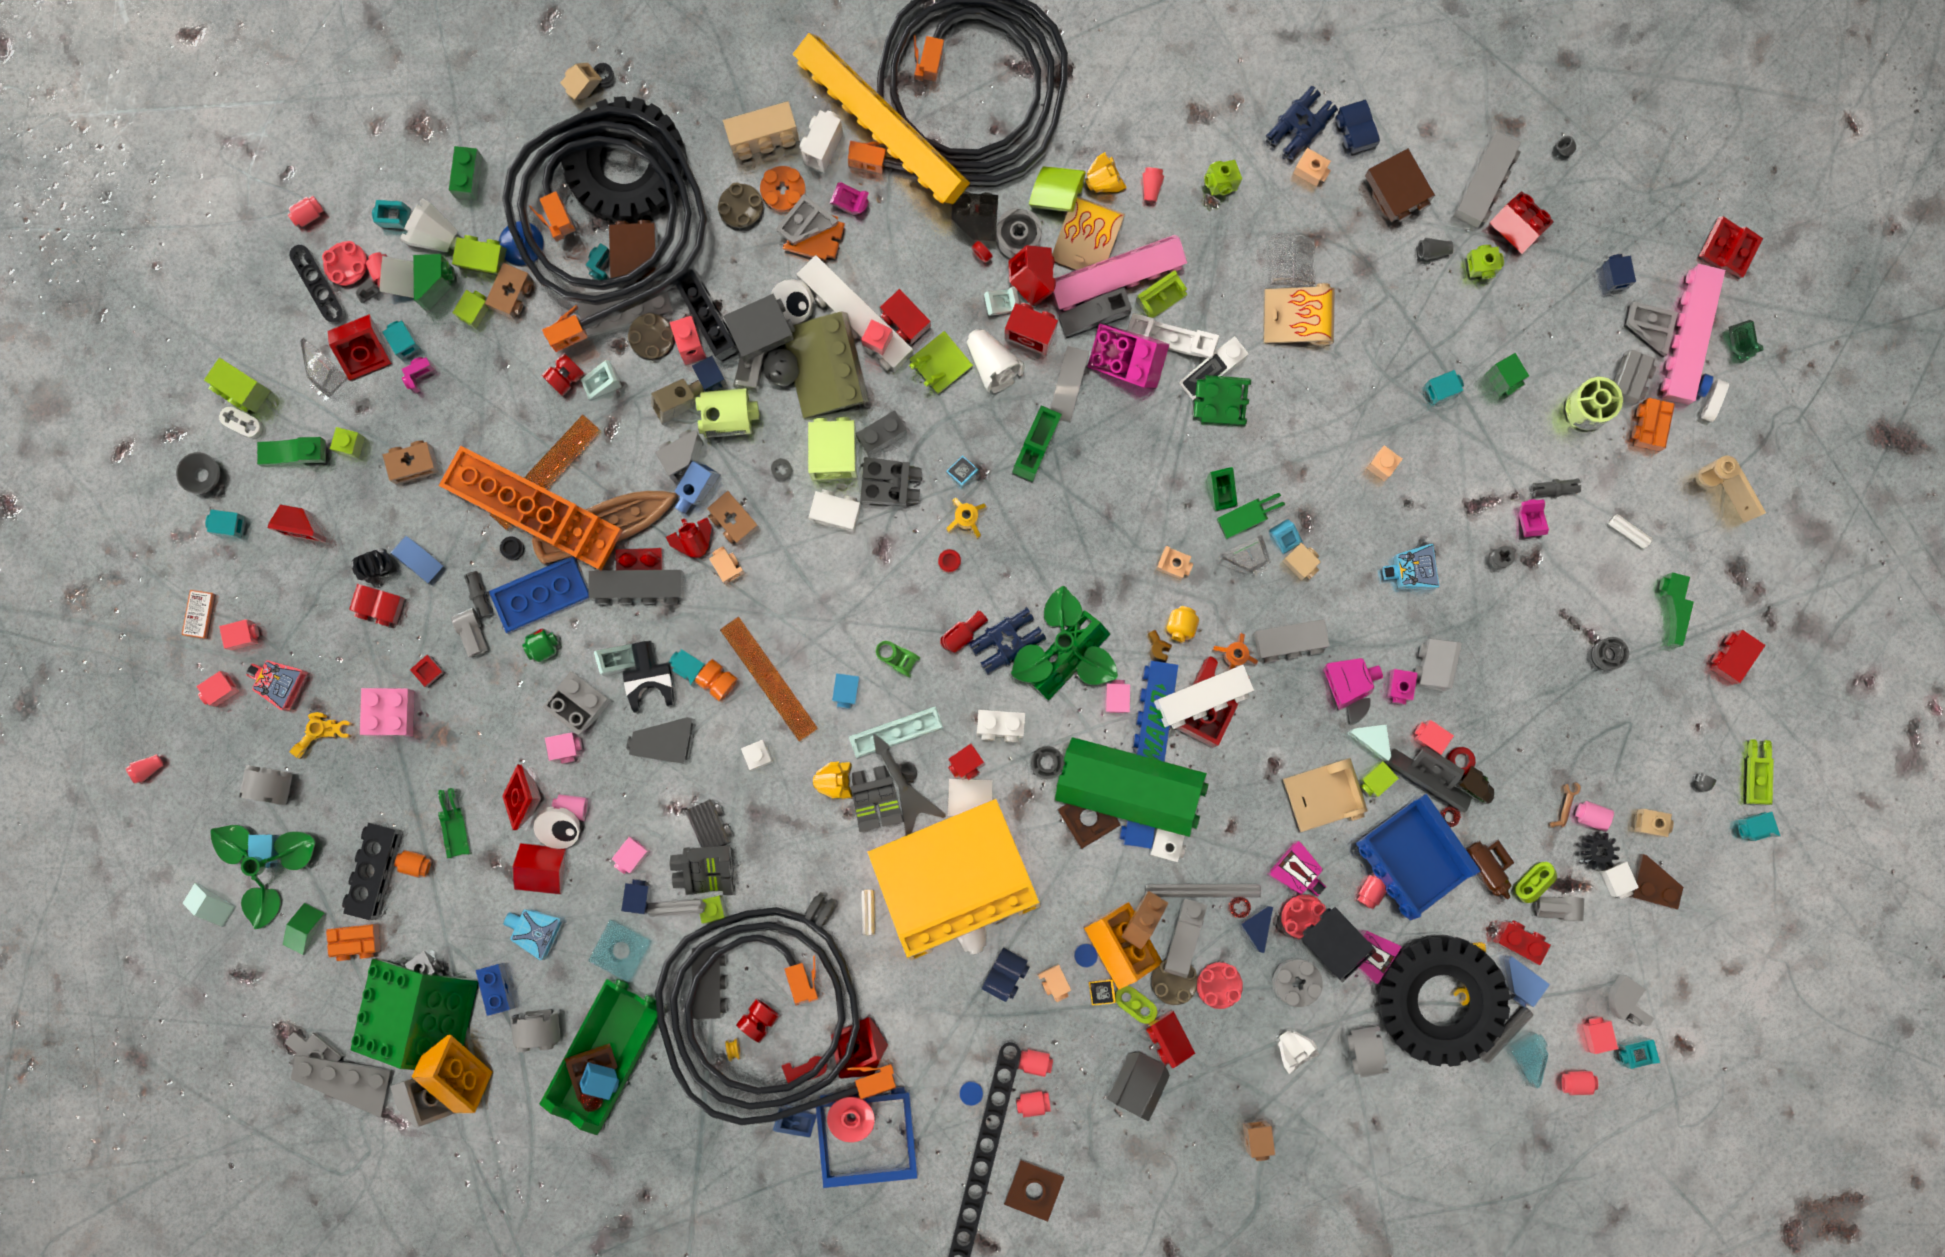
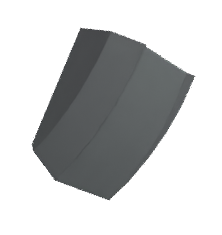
(1139, 1085)

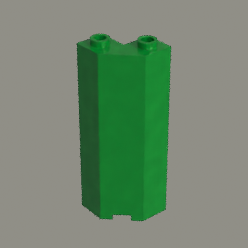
(1131, 787)
(615, 1018)

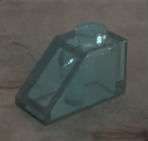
(1531, 1056)

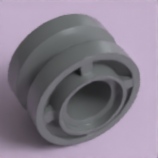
(1618, 646)
(1054, 754)
(820, 909)

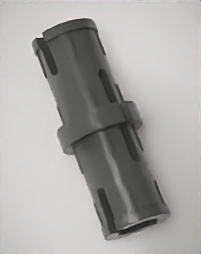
(1556, 487)
(478, 594)

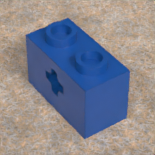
(495, 989)

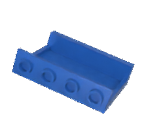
(1417, 857)

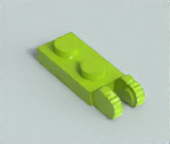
(1759, 774)

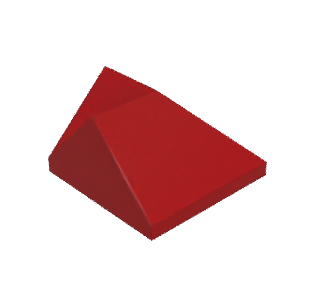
(296, 523)
(520, 797)
(867, 1050)

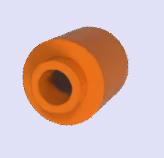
(412, 864)

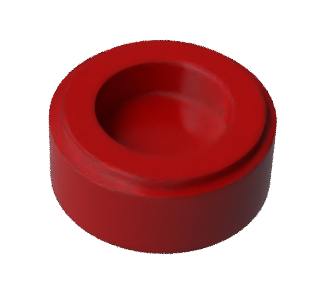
(981, 251)
(949, 561)

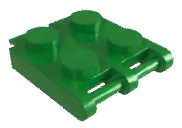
(1222, 399)

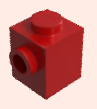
(966, 763)

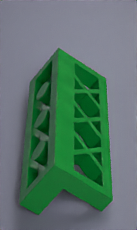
(1067, 662)

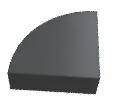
(367, 290)
(1358, 710)

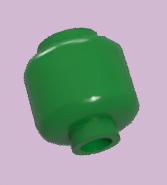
(540, 645)

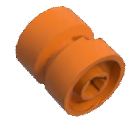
(716, 680)

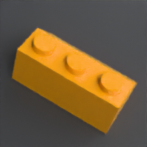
(1121, 958)
(453, 1075)

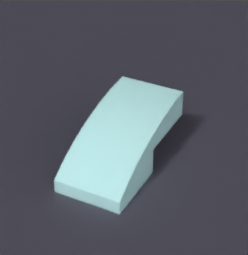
(1003, 301)

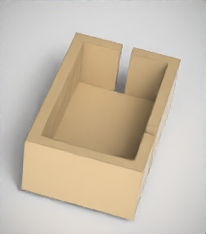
(761, 130)

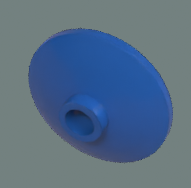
(512, 253)

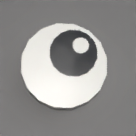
(796, 299)
(557, 827)

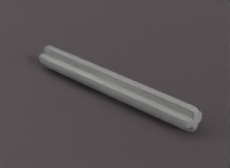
(1204, 890)

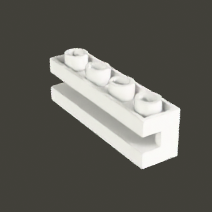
(1203, 696)

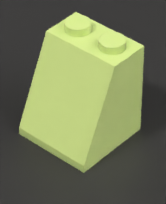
(832, 449)

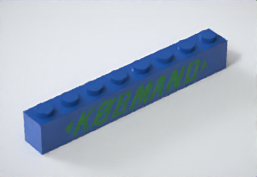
(1151, 738)

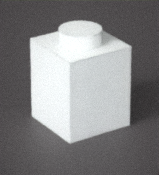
(757, 755)
(1619, 880)

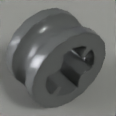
(784, 462)

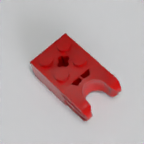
(1212, 730)

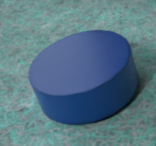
(1705, 385)
(1085, 955)
(971, 1093)

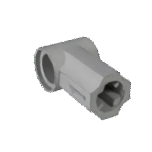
(467, 626)
(1566, 908)

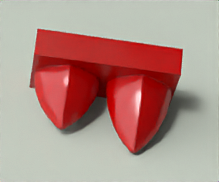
(639, 559)

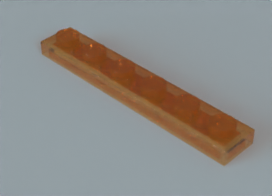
(559, 456)
(769, 679)

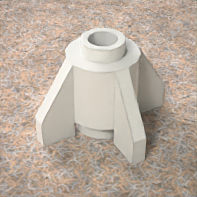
(1296, 1050)

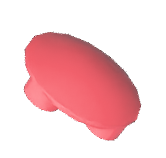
(344, 263)
(1301, 913)
(1219, 985)

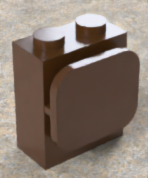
(1399, 186)
(631, 246)

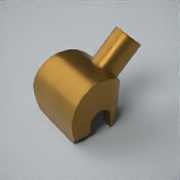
(1157, 648)

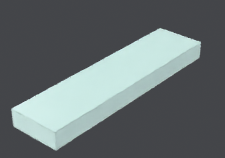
(897, 731)

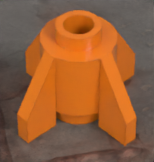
(1229, 656)

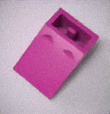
(1128, 356)

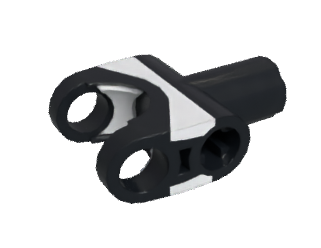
(647, 675)

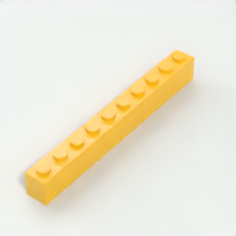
(884, 121)

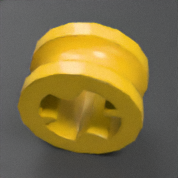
(733, 1049)

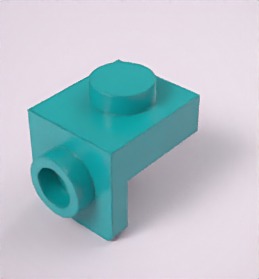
(597, 259)

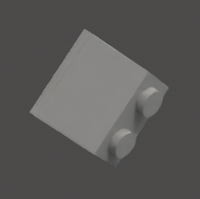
(1438, 664)

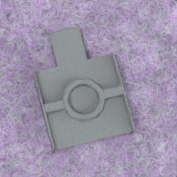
(313, 1047)

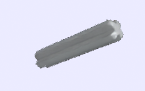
(676, 908)
(1510, 1031)

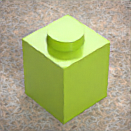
(471, 308)
(347, 442)
(1378, 780)
(714, 909)

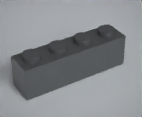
(636, 585)

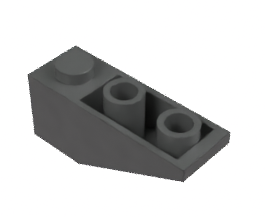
(1098, 310)

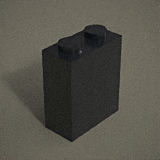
(1338, 943)

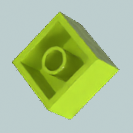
(236, 386)

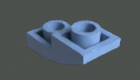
(416, 559)

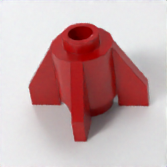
(692, 539)

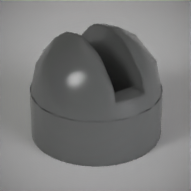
(1566, 146)
(1705, 782)

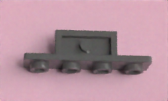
(1434, 774)

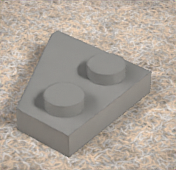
(805, 221)
(1652, 325)

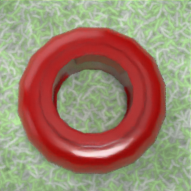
(1465, 751)

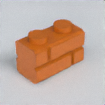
(1653, 424)
(352, 941)

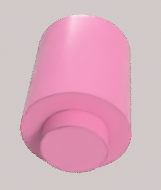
(575, 804)
(1594, 815)

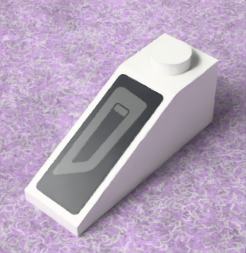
(1223, 362)

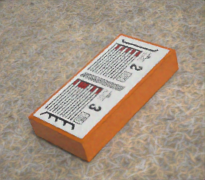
(198, 614)

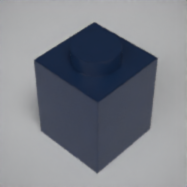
(1619, 272)
(709, 375)
(636, 897)

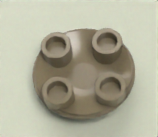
(740, 205)
(650, 336)
(1173, 988)

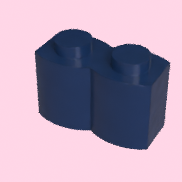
(1358, 126)
(1005, 974)

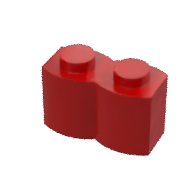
(376, 604)

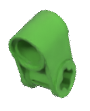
(898, 658)

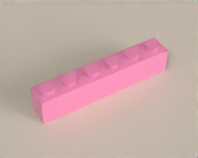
(1119, 271)
(1693, 334)

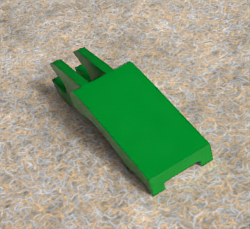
(1247, 516)
(453, 825)

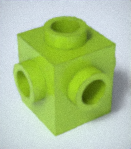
(1223, 177)
(1485, 262)

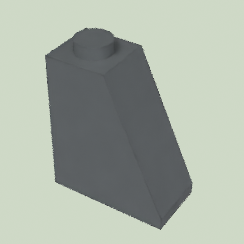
(663, 742)

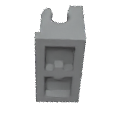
(749, 373)

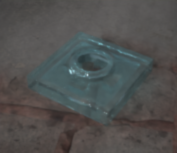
(603, 952)

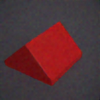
(539, 868)

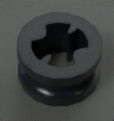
(603, 66)

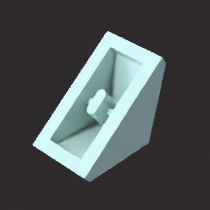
(601, 380)
(614, 659)
(1374, 739)
(208, 905)

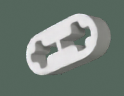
(1715, 400)
(238, 427)

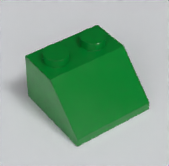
(431, 279)

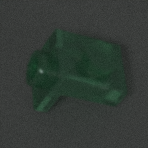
(1744, 339)

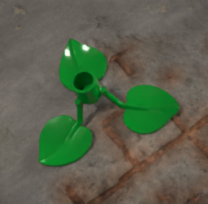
(1033, 665)
(293, 848)

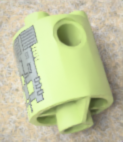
(1594, 403)
(734, 410)

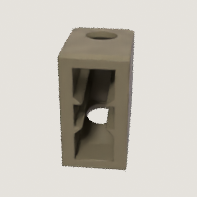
(668, 404)

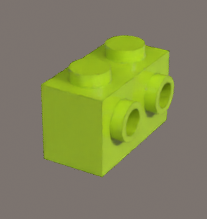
(478, 255)

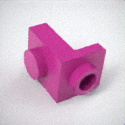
(849, 199)
(416, 369)
(1533, 518)

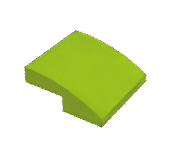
(1057, 188)

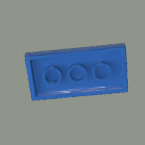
(540, 594)

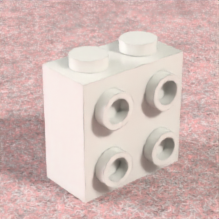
(822, 140)
(1000, 724)

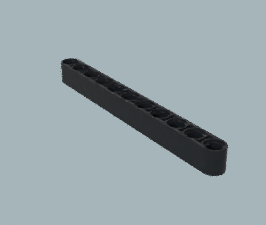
(982, 1155)

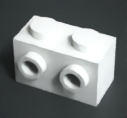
(1168, 845)

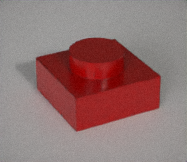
(426, 671)

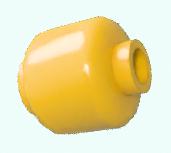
(1183, 624)

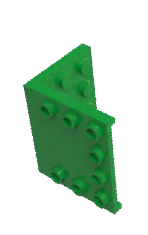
(409, 1013)

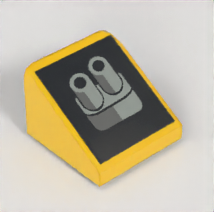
(1102, 992)

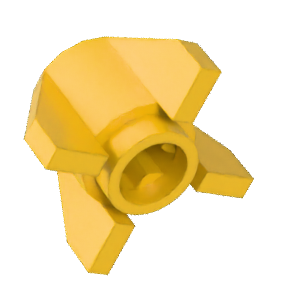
(1104, 175)
(969, 523)
(833, 780)

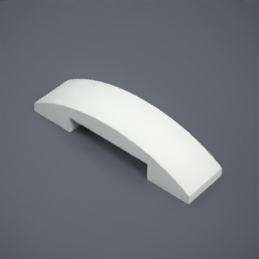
(1180, 340)

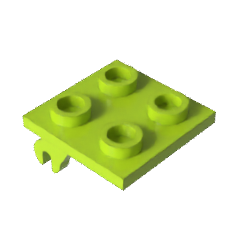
(940, 362)

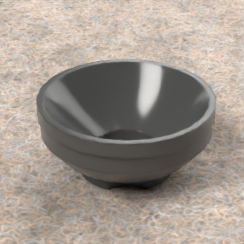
(188, 468)

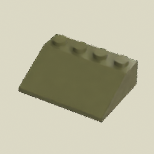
(827, 365)

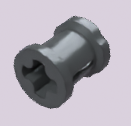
(1509, 557)

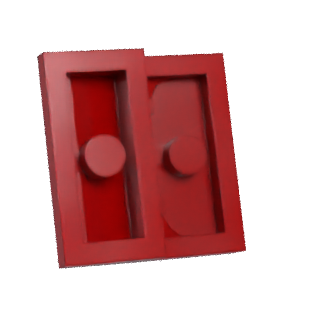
(1731, 247)

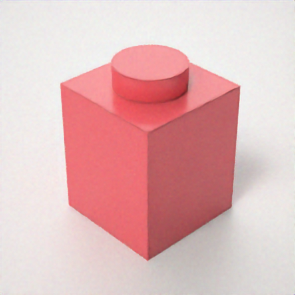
(877, 337)
(239, 634)
(217, 689)
(1433, 736)
(1600, 1035)

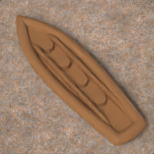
(628, 512)

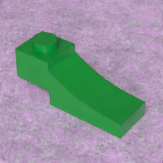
(292, 451)
(1674, 590)

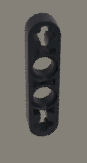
(317, 284)

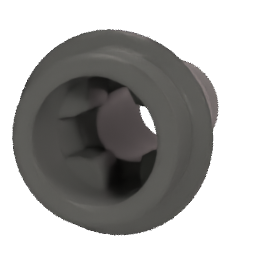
(1434, 248)

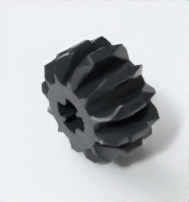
(371, 564)
(1607, 851)

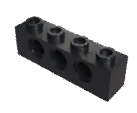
(707, 315)
(375, 885)

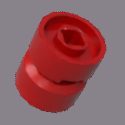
(557, 380)
(757, 1020)

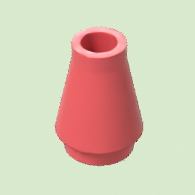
(1152, 183)
(144, 768)

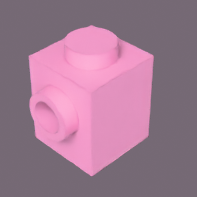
(563, 747)

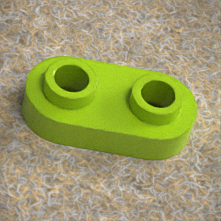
(1535, 882)
(1135, 1004)

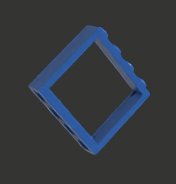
(871, 1176)

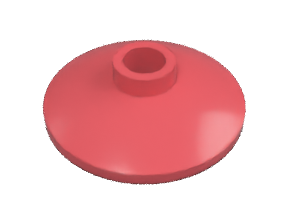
(850, 1129)

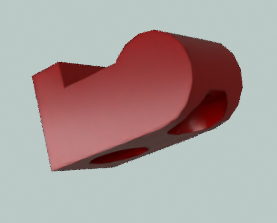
(792, 1073)

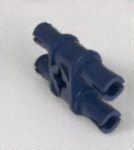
(1306, 132)
(1008, 627)

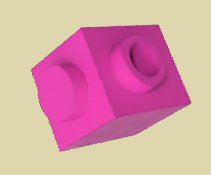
(1401, 686)

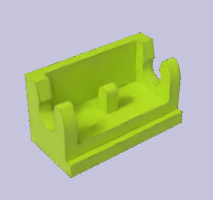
(1162, 295)

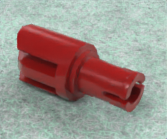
(962, 632)

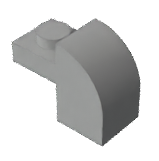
(1623, 1000)

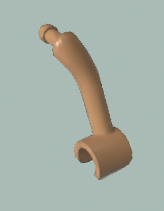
(1567, 805)

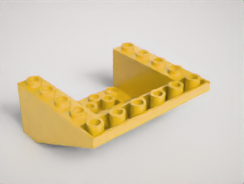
(952, 878)

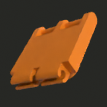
(820, 244)

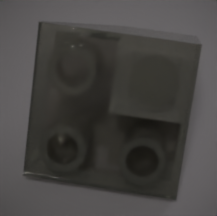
(976, 215)

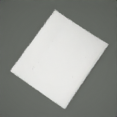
(397, 277)
(968, 794)

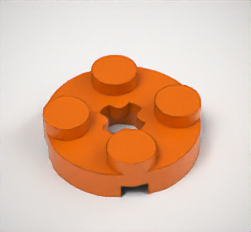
(773, 179)

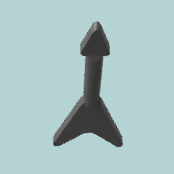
(911, 800)

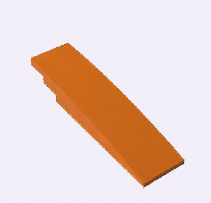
(530, 508)

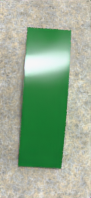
(1036, 443)

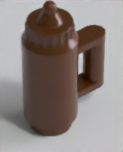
(1490, 870)

